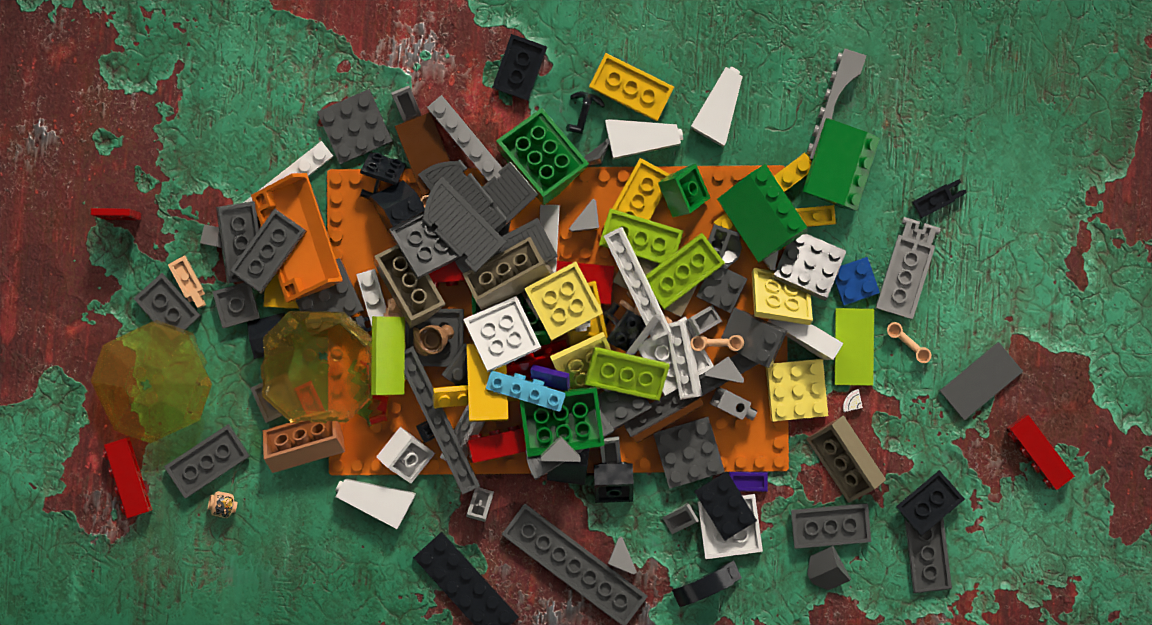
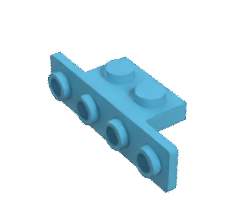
(525, 390)

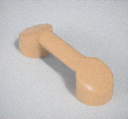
(701, 342)
(922, 353)

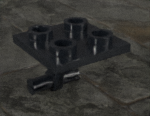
(382, 169)
(626, 329)

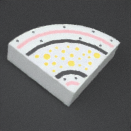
(852, 401)

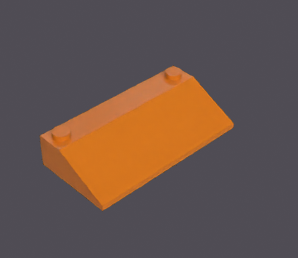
(312, 262)

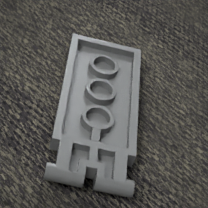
(907, 269)

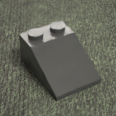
(760, 337)

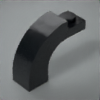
(706, 585)

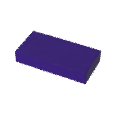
(551, 377)
(750, 481)

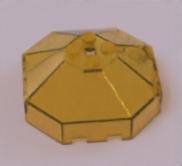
(172, 366)
(314, 388)

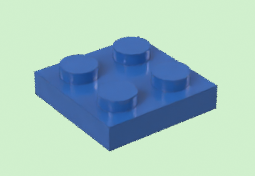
(856, 281)

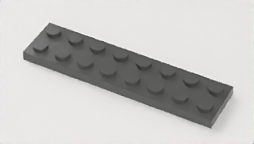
(574, 565)

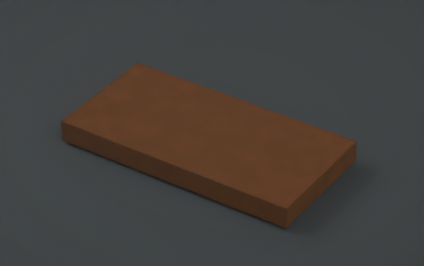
(421, 146)
(668, 420)

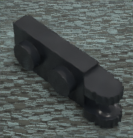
(936, 199)

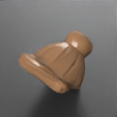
(431, 339)

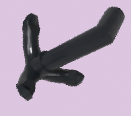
(587, 100)

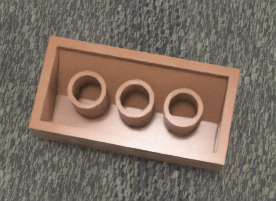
(301, 443)

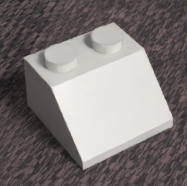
(405, 455)

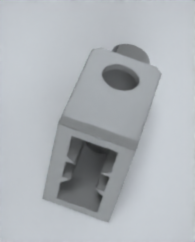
(727, 402)

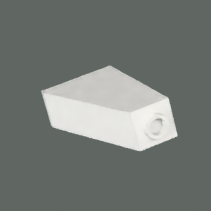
(718, 110)
(635, 137)
(811, 338)
(378, 501)

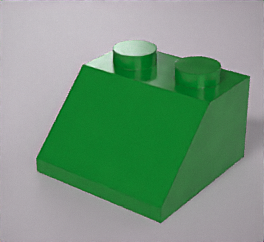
(684, 190)

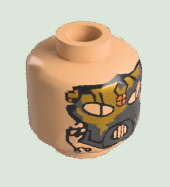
(222, 504)

